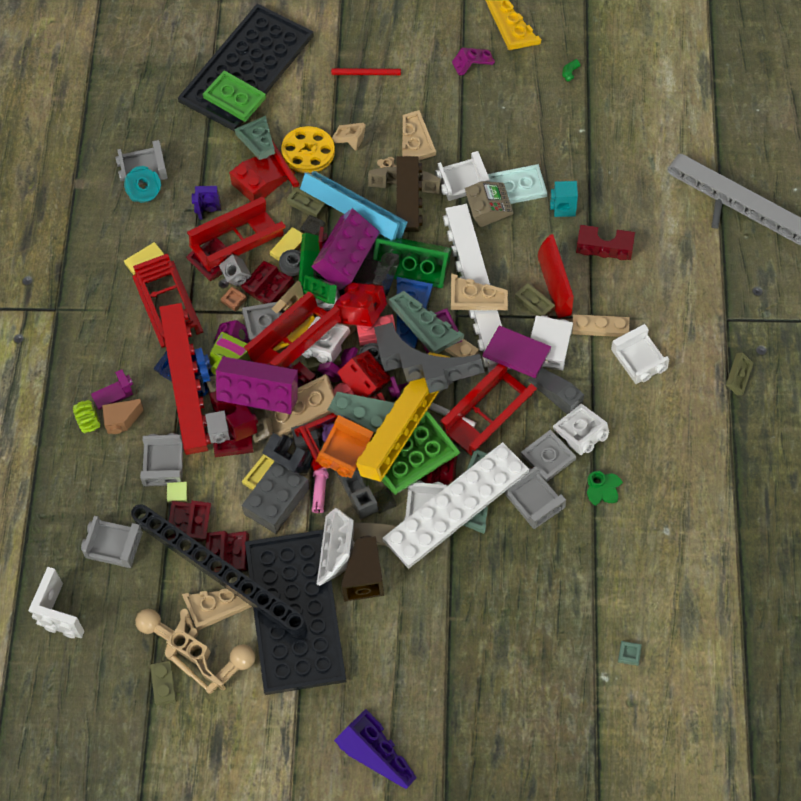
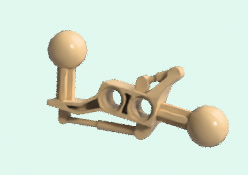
(241, 656)

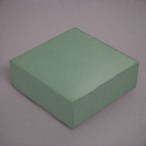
(629, 653)

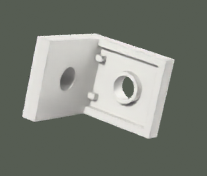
(44, 602)

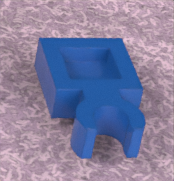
(203, 362)

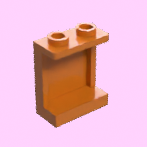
(344, 446)

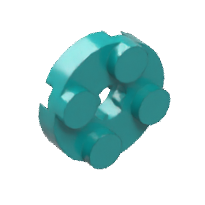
(147, 176)

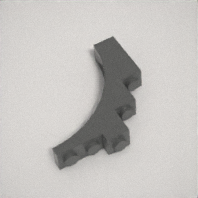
(418, 365)

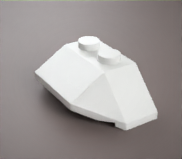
(336, 545)

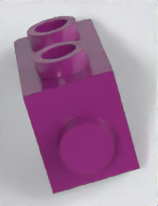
(467, 56)
(331, 369)
(114, 392)

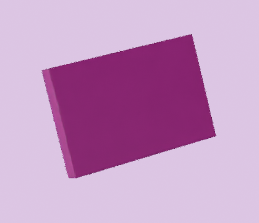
(517, 351)

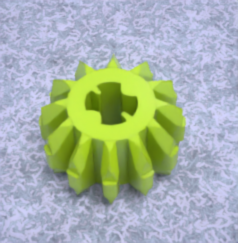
(86, 416)

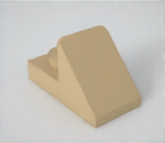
(350, 133)
(289, 298)

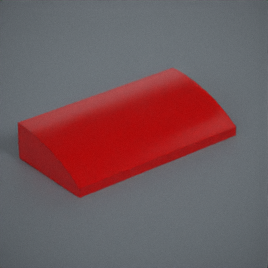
(555, 277)

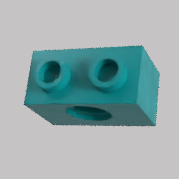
(564, 198)

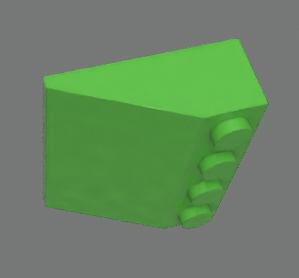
(421, 454)

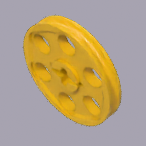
(305, 155)

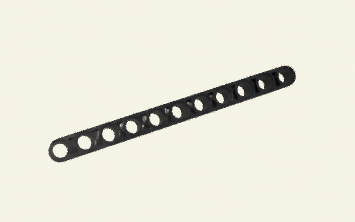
(224, 575)

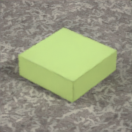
(177, 492)

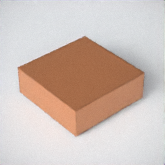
(233, 298)

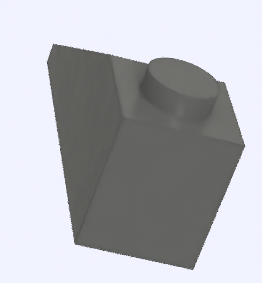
(558, 390)

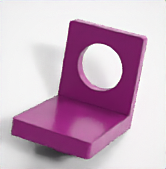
(232, 328)
(394, 390)

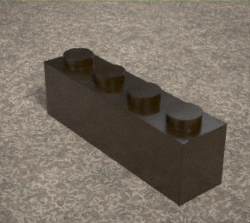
(408, 191)

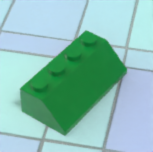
(416, 259)

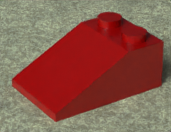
(258, 177)

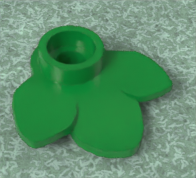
(605, 489)

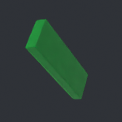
(309, 253)
(320, 288)

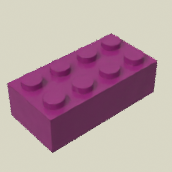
(345, 249)
(256, 385)

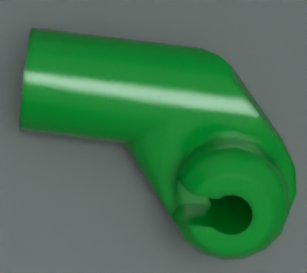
(568, 69)

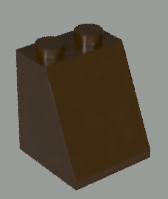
(363, 571)

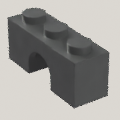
(359, 495)

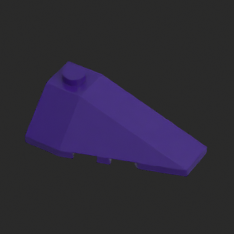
(369, 746)

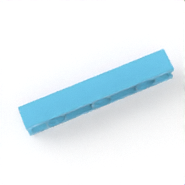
(345, 199)

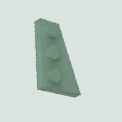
(257, 137)
(361, 410)

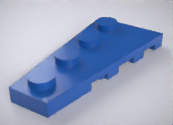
(421, 292)

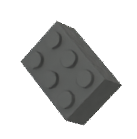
(275, 497)

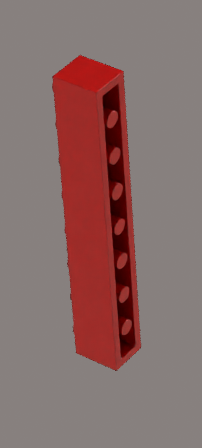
(183, 378)

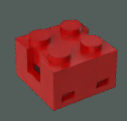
(361, 304)
(364, 375)

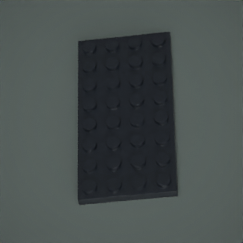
(255, 54)
(289, 571)

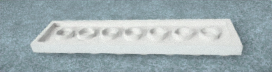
(455, 505)

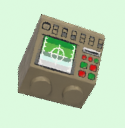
(488, 202)

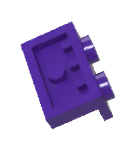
(206, 199)

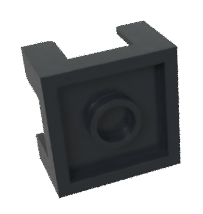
(278, 448)

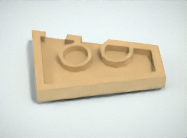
(416, 137)
(475, 296)
(213, 607)

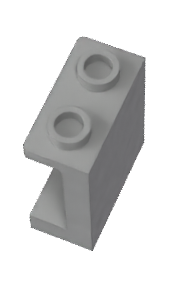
(150, 158)
(162, 459)
(535, 498)
(111, 542)

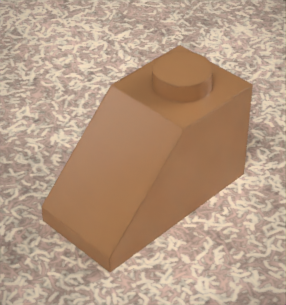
(121, 415)

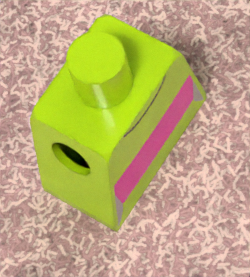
(227, 347)

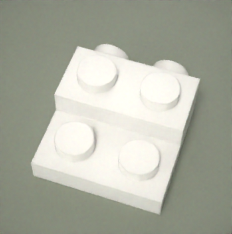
(329, 345)
(582, 429)

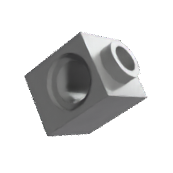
(235, 270)
(217, 427)

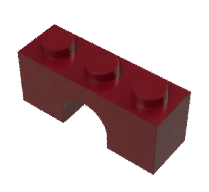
(591, 244)
(239, 418)

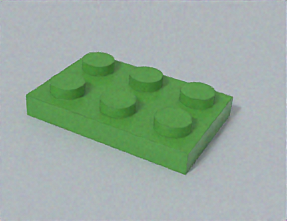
(234, 96)

